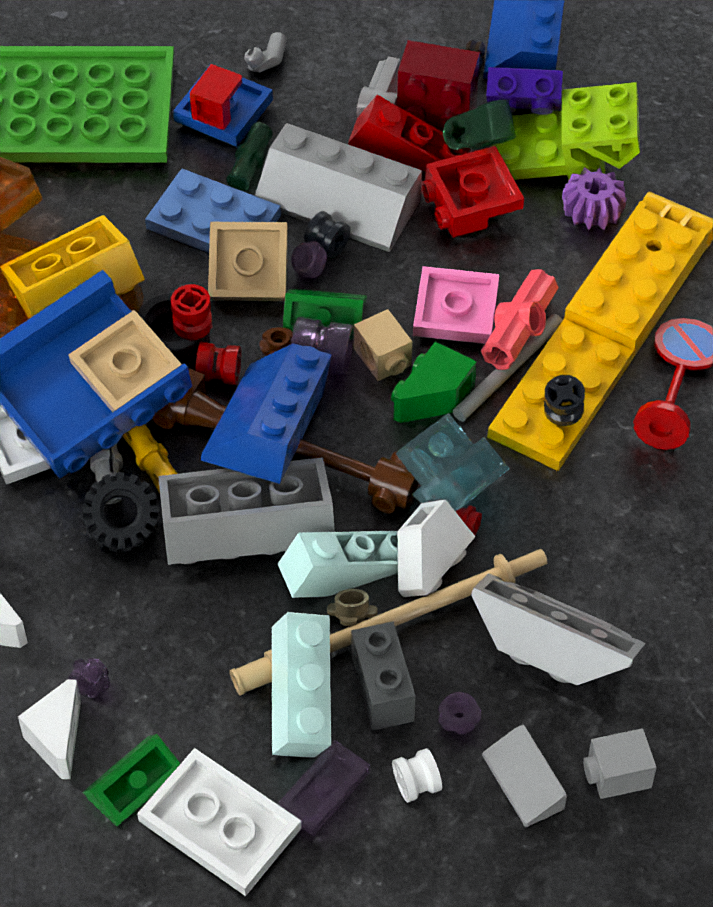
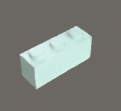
(301, 685)

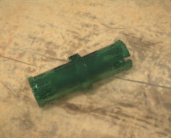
(249, 156)

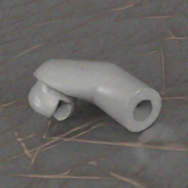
(272, 56)

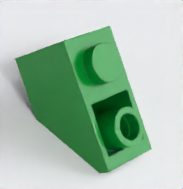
(435, 385)

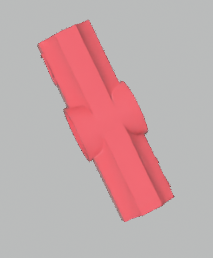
(519, 319)

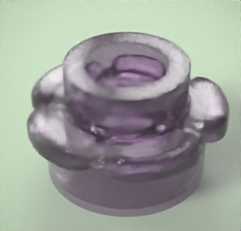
(302, 258)
(90, 677)
(461, 703)

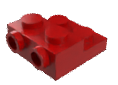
(470, 190)

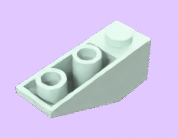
(337, 561)

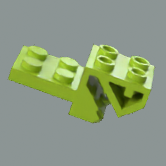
(591, 129)

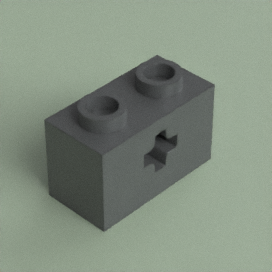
(383, 676)

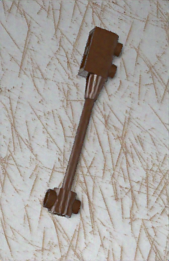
(388, 481)

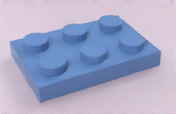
(196, 201)

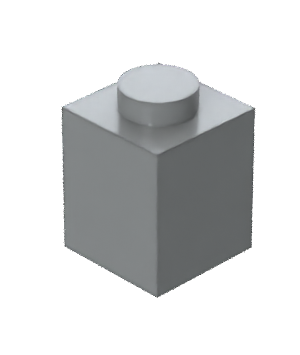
(620, 763)

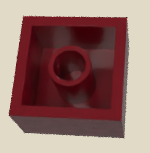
(437, 82)

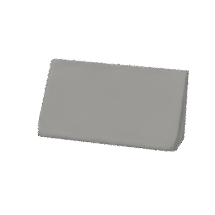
(525, 776)

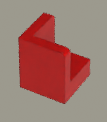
(212, 96)

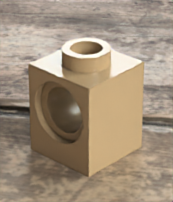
(383, 345)

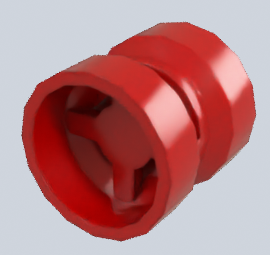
(191, 311)
(219, 362)

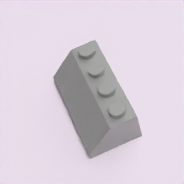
(352, 185)
(240, 514)

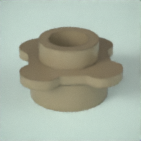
(352, 607)

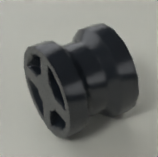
(328, 233)
(560, 390)

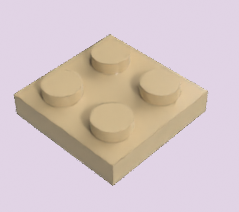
(248, 261)
(123, 360)

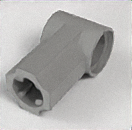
(383, 83)

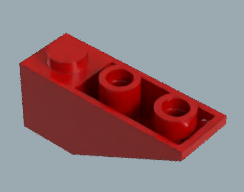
(399, 136)

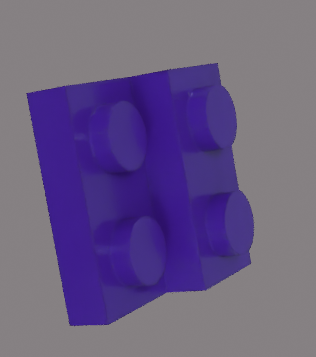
(526, 88)

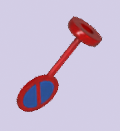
(687, 346)

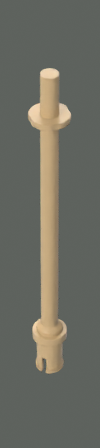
(260, 671)

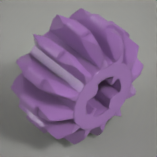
(594, 198)

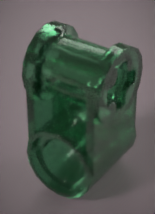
(480, 127)

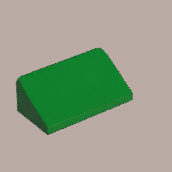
(132, 779)

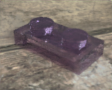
(325, 787)

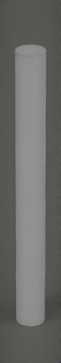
(498, 377)

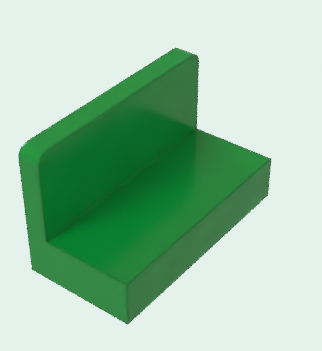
(322, 306)

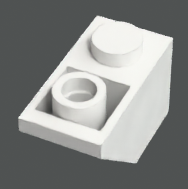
(428, 546)

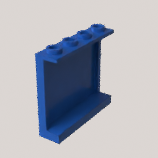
(52, 399)

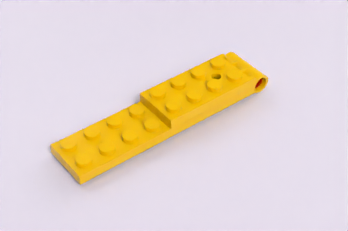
(605, 324)

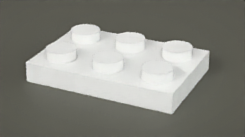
(219, 821)

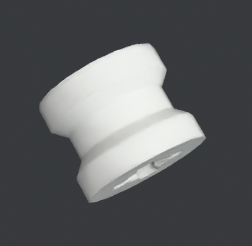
(417, 775)

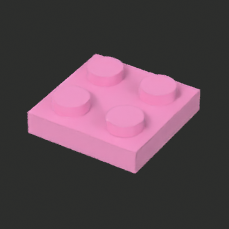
(456, 305)

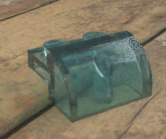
(450, 464)

